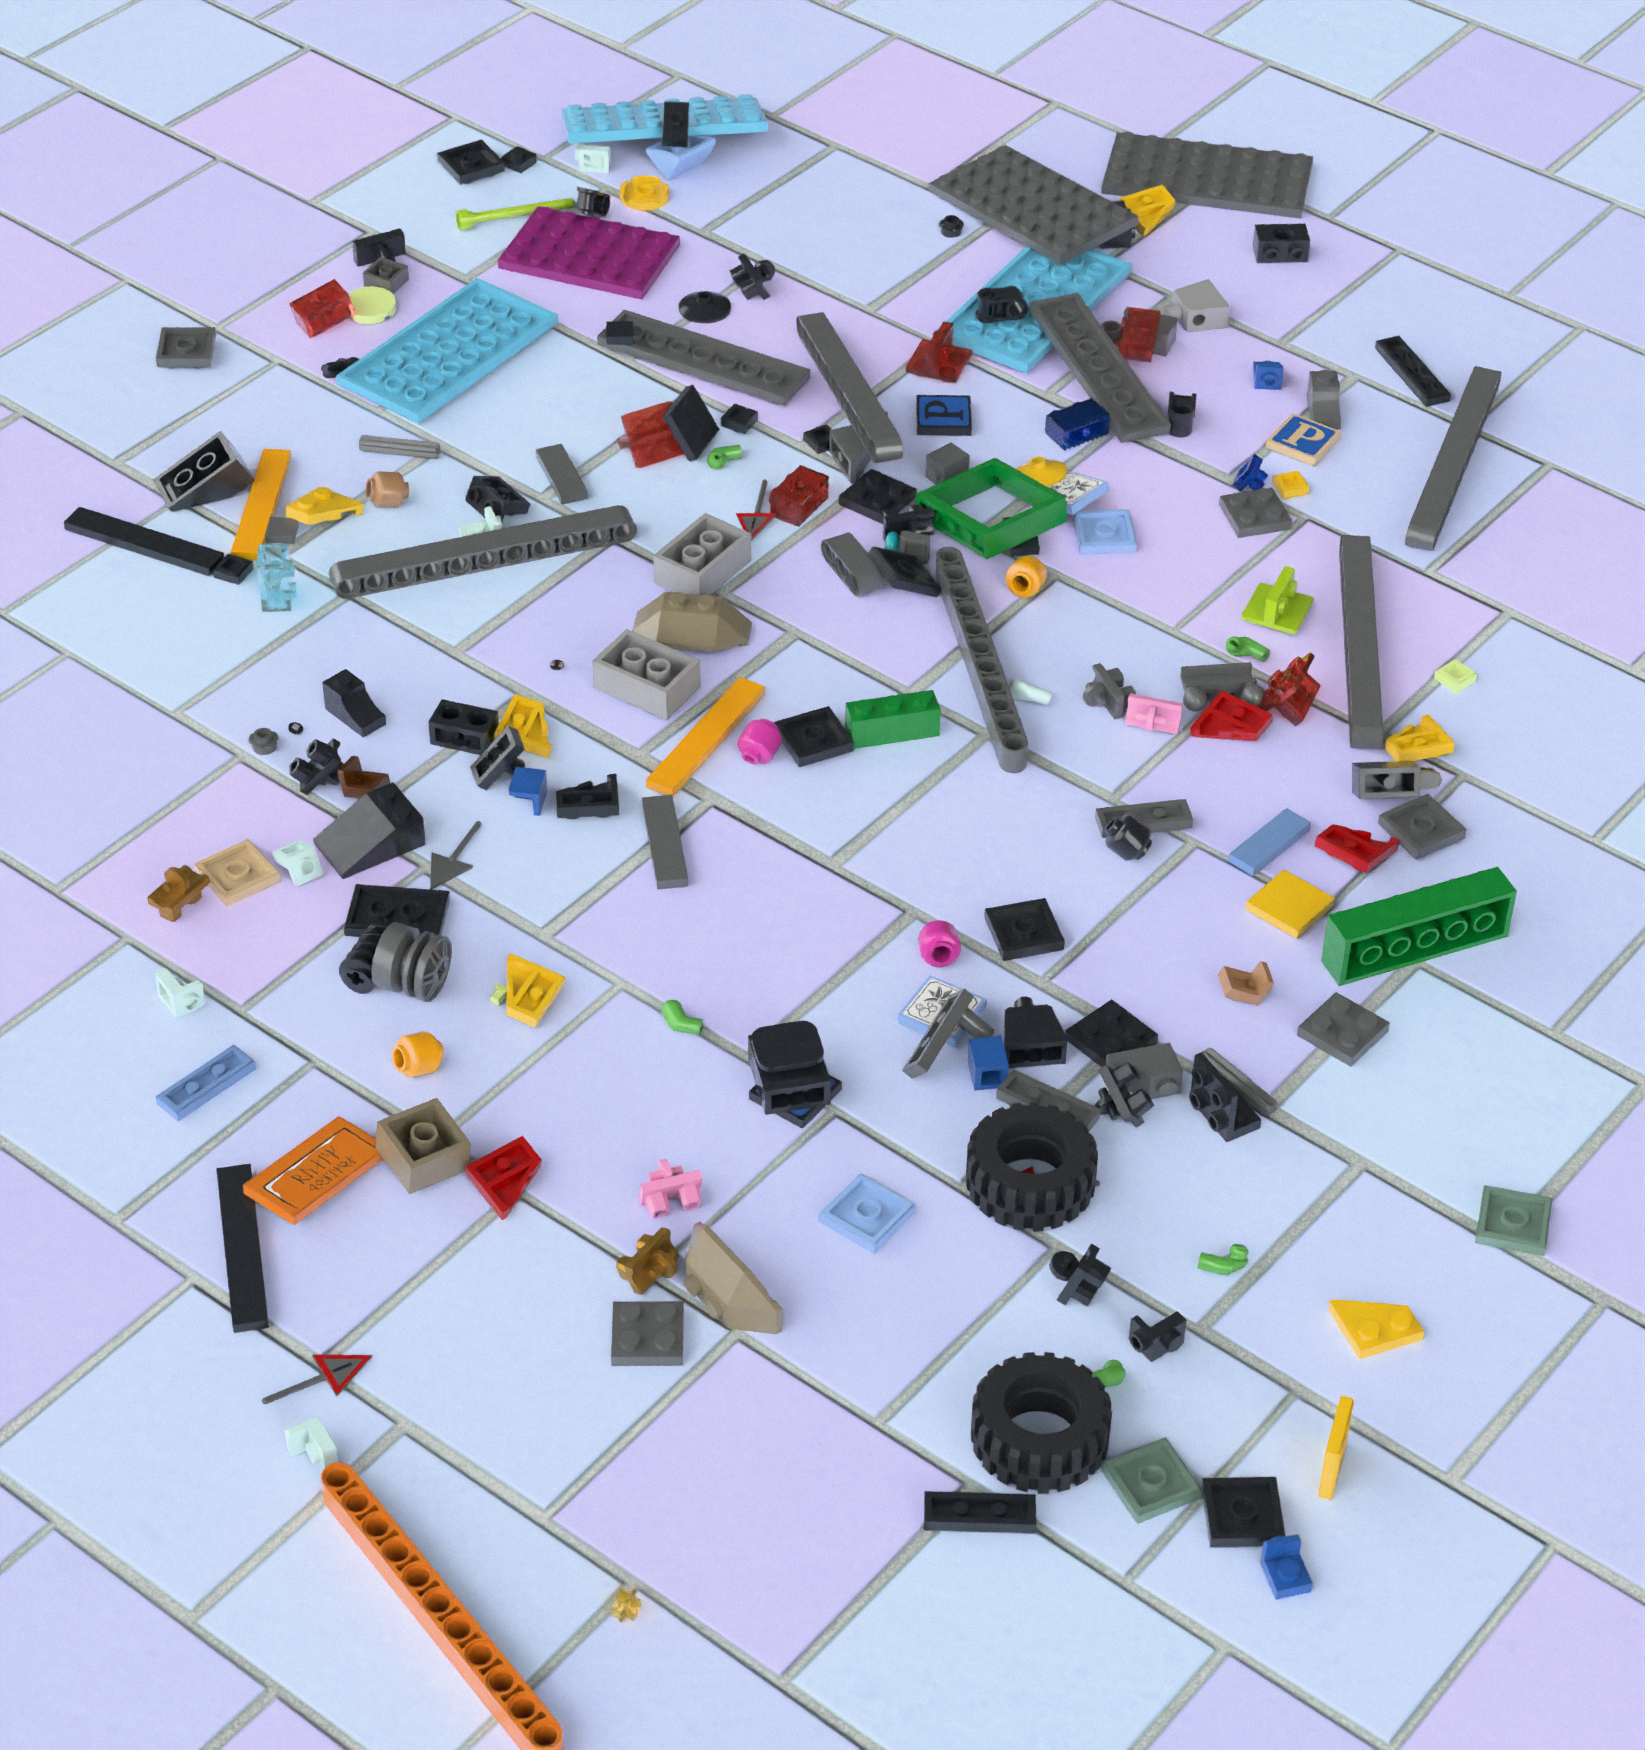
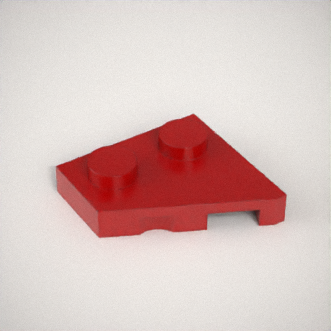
(1231, 719)
(1355, 847)
(505, 1174)

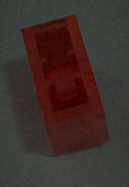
(322, 308)
(799, 495)

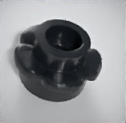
(951, 226)

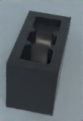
(350, 703)

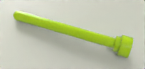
(466, 218)

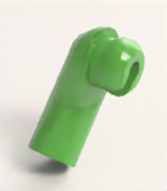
(720, 455)
(1246, 647)
(677, 1019)
(1227, 1264)
(1111, 1374)

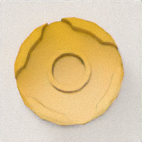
(644, 193)

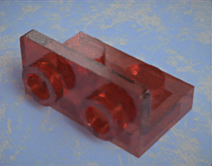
(1139, 334)

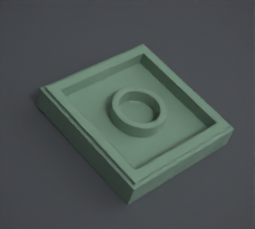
(1513, 1220)
(1151, 1480)

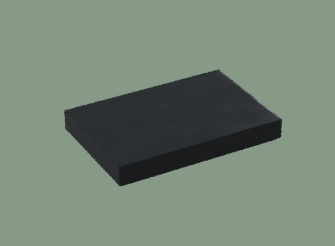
(386, 904)

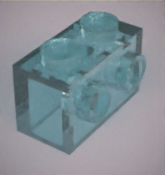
(275, 577)

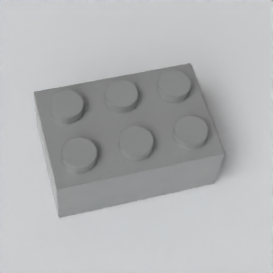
(702, 557)
(646, 674)

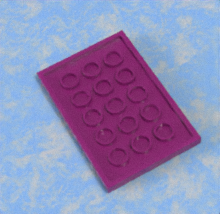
(589, 252)

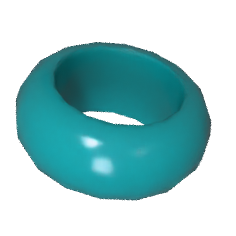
(892, 541)

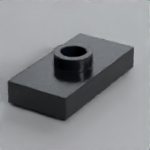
(675, 124)

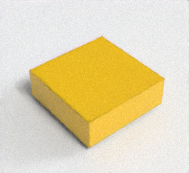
(1290, 484)

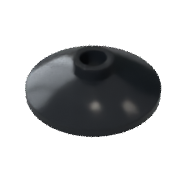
(704, 307)

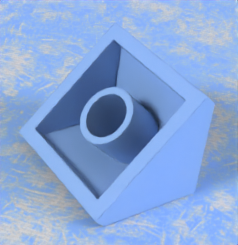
(677, 160)

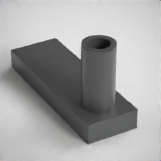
(953, 1012)

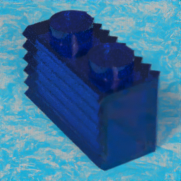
(1077, 424)

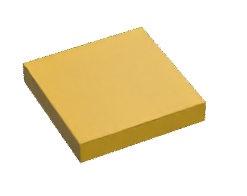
(1290, 903)
(1336, 1447)

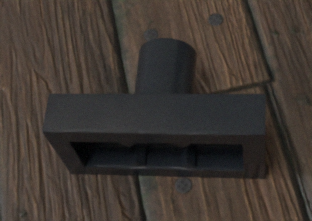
(385, 245)
(498, 758)

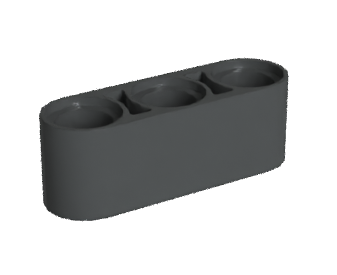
(852, 564)

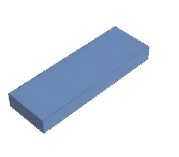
(1269, 842)
(205, 1083)

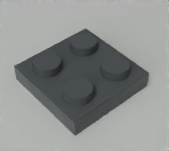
(186, 347)
(1255, 512)
(1422, 826)
(1343, 1029)
(647, 1333)

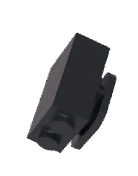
(789, 1067)

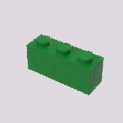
(893, 719)

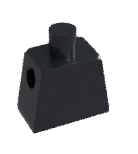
(1033, 1035)

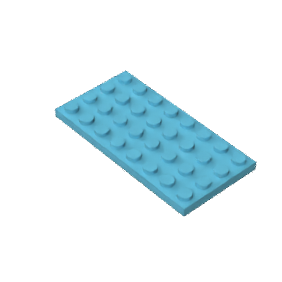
(645, 120)
(1022, 341)
(447, 350)

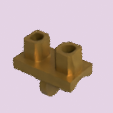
(180, 888)
(654, 1259)

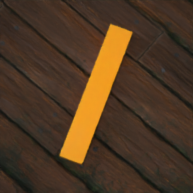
(261, 502)
(705, 737)

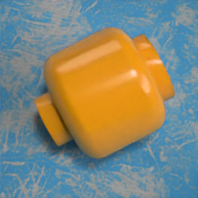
(1026, 576)
(417, 1054)

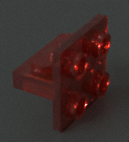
(939, 357)
(649, 436)
(1292, 690)

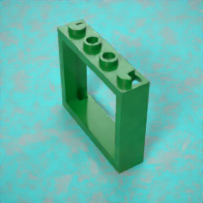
(1046, 513)

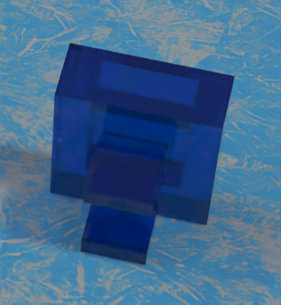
(1250, 474)

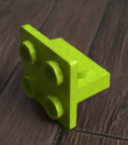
(1279, 604)

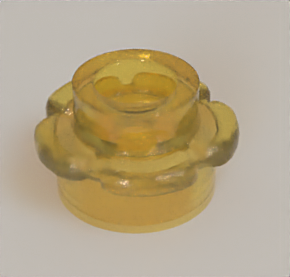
(626, 1605)

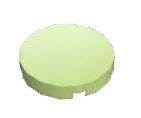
(372, 304)

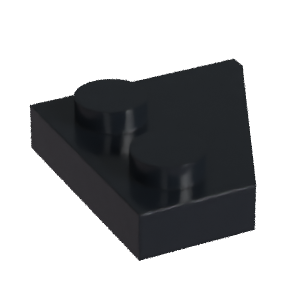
(589, 800)

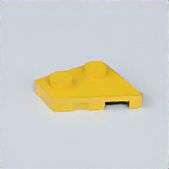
(1150, 206)
(322, 506)
(528, 718)
(1420, 742)
(530, 990)
(1375, 1326)

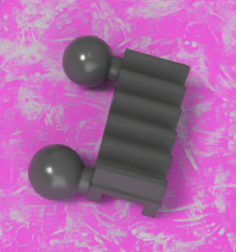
(1211, 679)

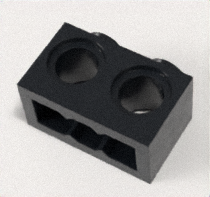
(462, 727)

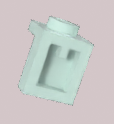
(593, 158)
(490, 523)
(300, 860)
(176, 996)
(314, 1439)

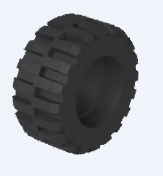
(1023, 1197)
(1033, 1458)

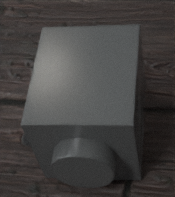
(946, 463)

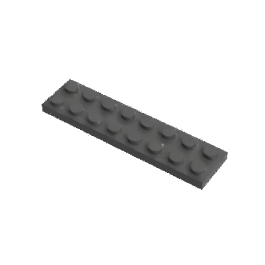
(710, 359)
(1099, 367)

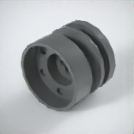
(411, 961)

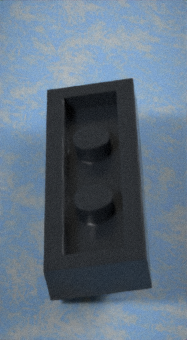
(979, 1512)

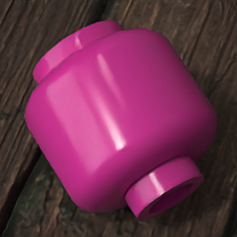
(759, 741)
(939, 943)

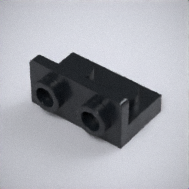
(497, 494)

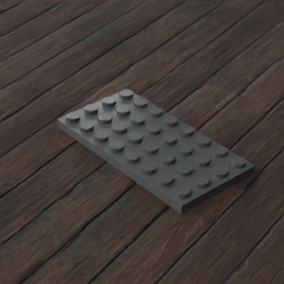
(1210, 174)
(1033, 204)

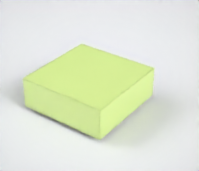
(1455, 676)

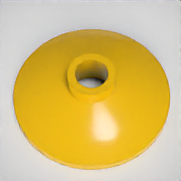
(1044, 470)

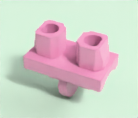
(1153, 713)
(670, 1184)

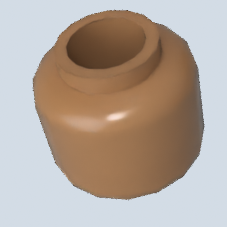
(387, 489)

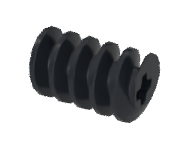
(357, 966)

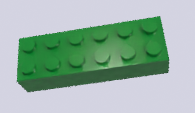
(1418, 925)

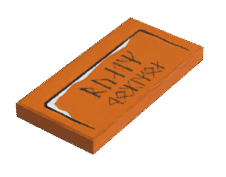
(314, 1170)

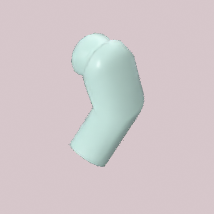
(1026, 692)

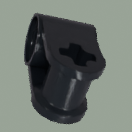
(592, 202)
(1001, 304)
(1181, 414)

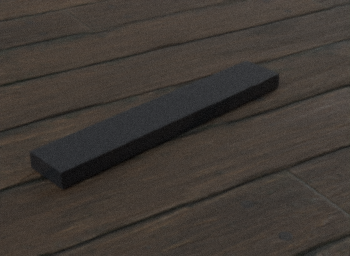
(143, 541)
(242, 1250)

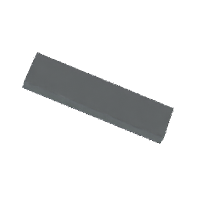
(664, 842)

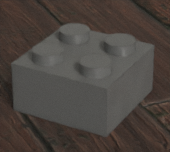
(386, 274)

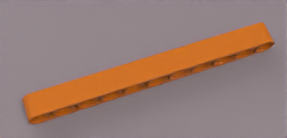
(407, 1568)

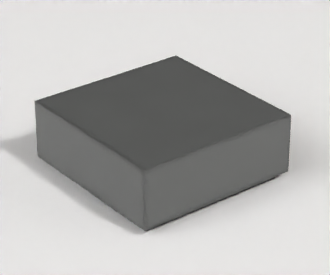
(281, 530)
(916, 545)

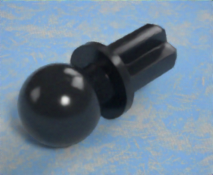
(332, 369)

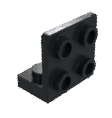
(1220, 1102)

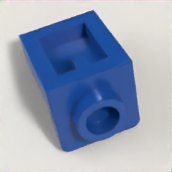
(1268, 375)
(1285, 1567)

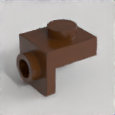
(358, 782)

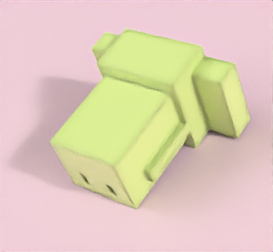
(499, 994)

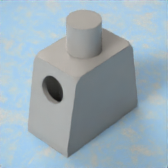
(1199, 307)

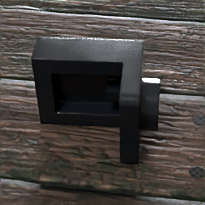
(1160, 1338)

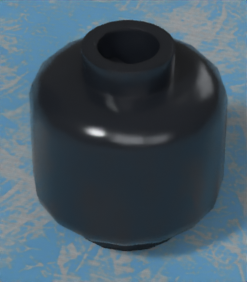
(1128, 837)

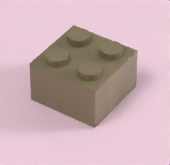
(423, 1145)

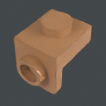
(1246, 986)

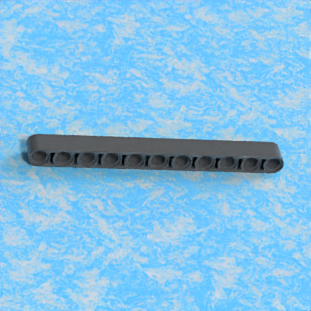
(849, 388)
(1453, 459)
(482, 551)
(1360, 643)
(981, 661)

